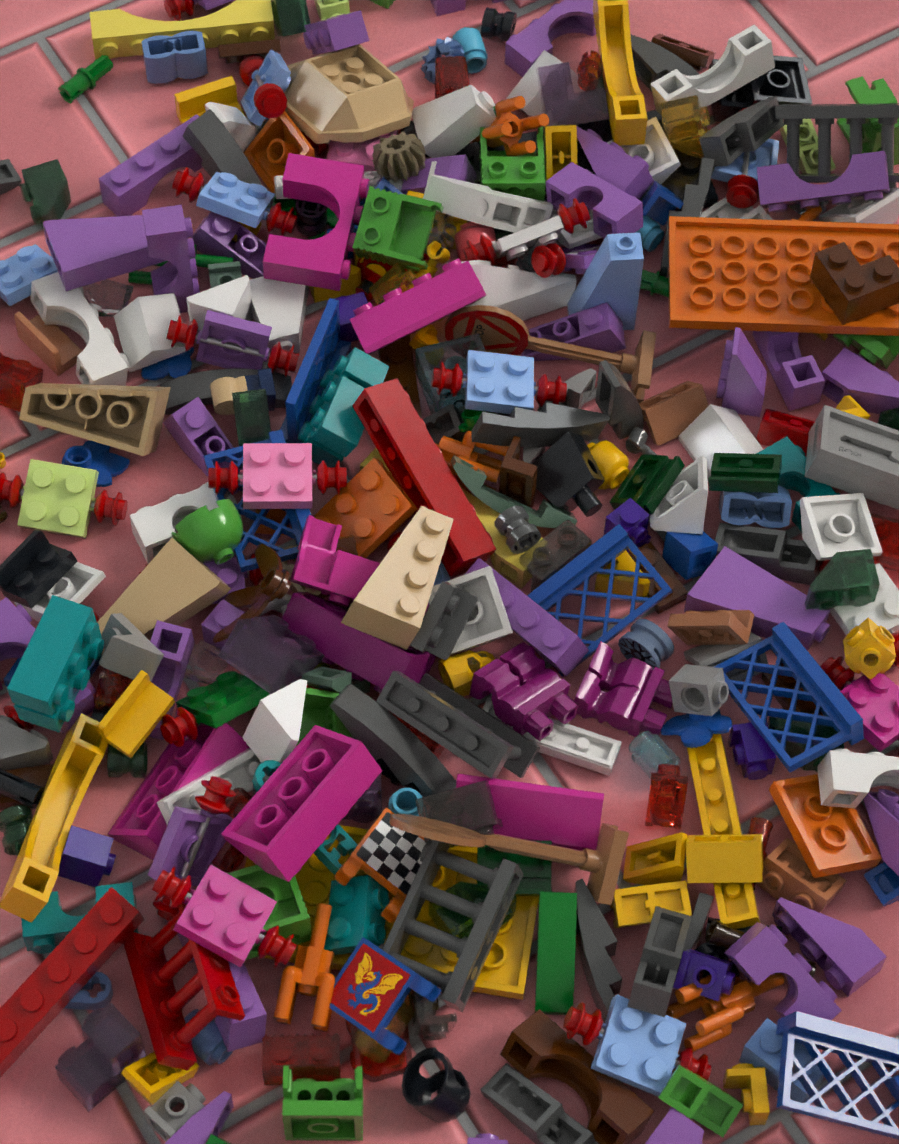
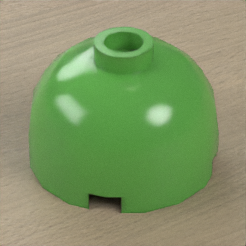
(211, 533)

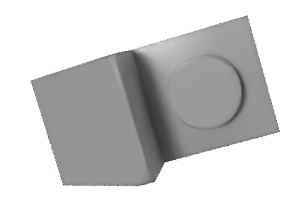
(128, 649)

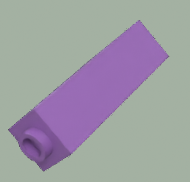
(97, 248)
(741, 585)

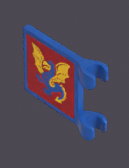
(372, 991)

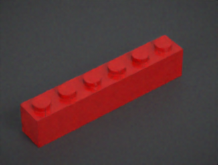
(422, 471)
(64, 974)

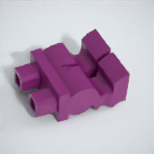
(524, 692)
(630, 693)

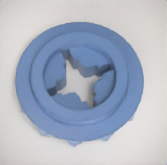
(447, 47)

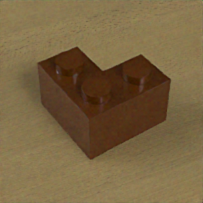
(855, 288)

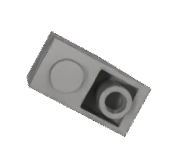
(21, 747)

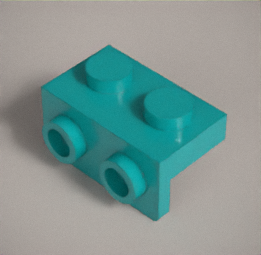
(356, 914)

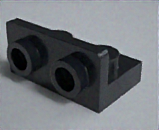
(34, 569)

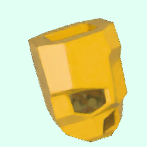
(459, 669)

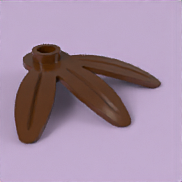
(273, 586)

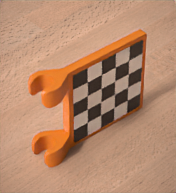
(389, 858)

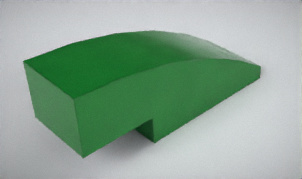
(555, 952)

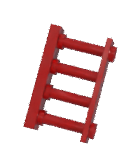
(164, 1006)

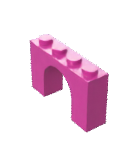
(320, 260)

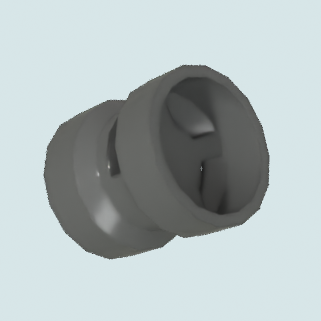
(518, 531)

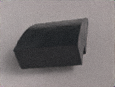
(785, 82)

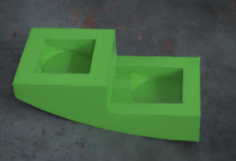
(700, 1100)

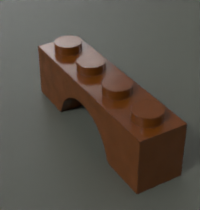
(543, 1050)

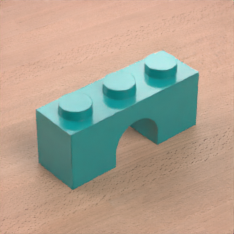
(793, 474)
(54, 925)

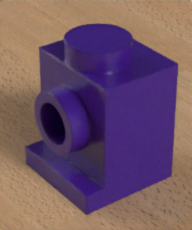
(632, 519)
(751, 751)
(721, 976)

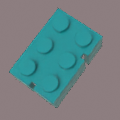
(334, 423)
(56, 664)

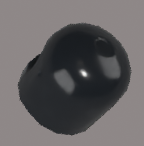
(451, 1086)

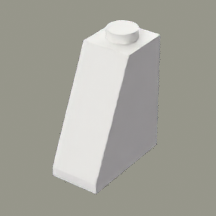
(453, 120)
(282, 308)

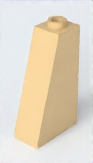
(167, 591)

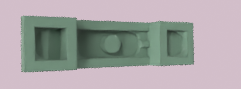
(546, 516)

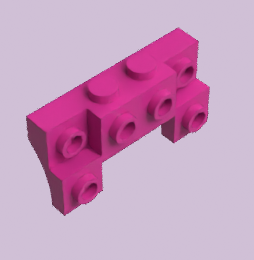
(328, 570)

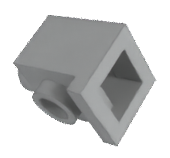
(160, 1114)

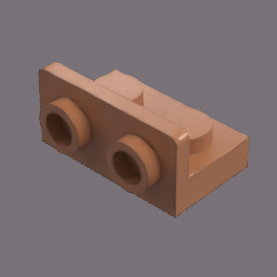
(712, 627)
(790, 878)

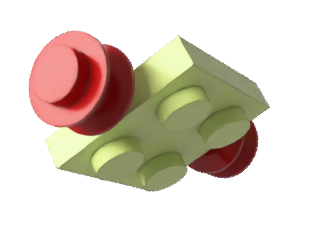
(60, 498)

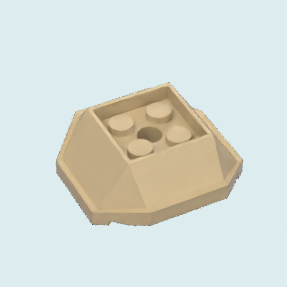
(346, 97)

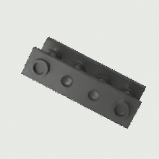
(824, 116)
(458, 724)
(486, 918)

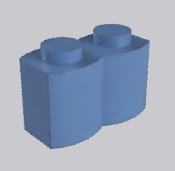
(174, 57)
(765, 509)

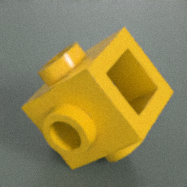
(869, 649)

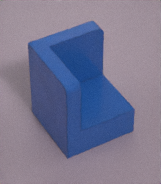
(659, 201)
(689, 553)

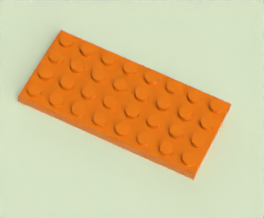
(760, 272)

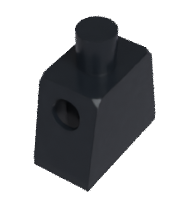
(569, 475)

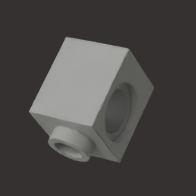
(698, 690)

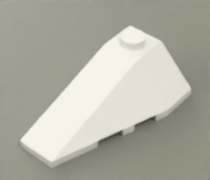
(522, 291)

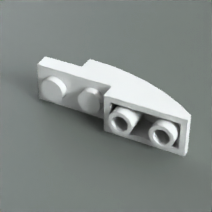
(484, 205)

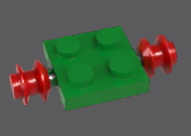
(211, 705)

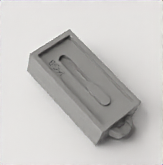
(854, 456)

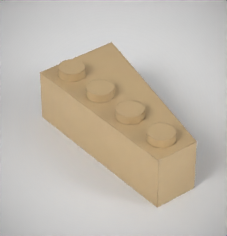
(106, 414)
(399, 590)

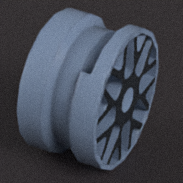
(647, 643)

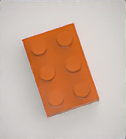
(369, 507)
(827, 836)

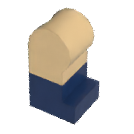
(223, 388)

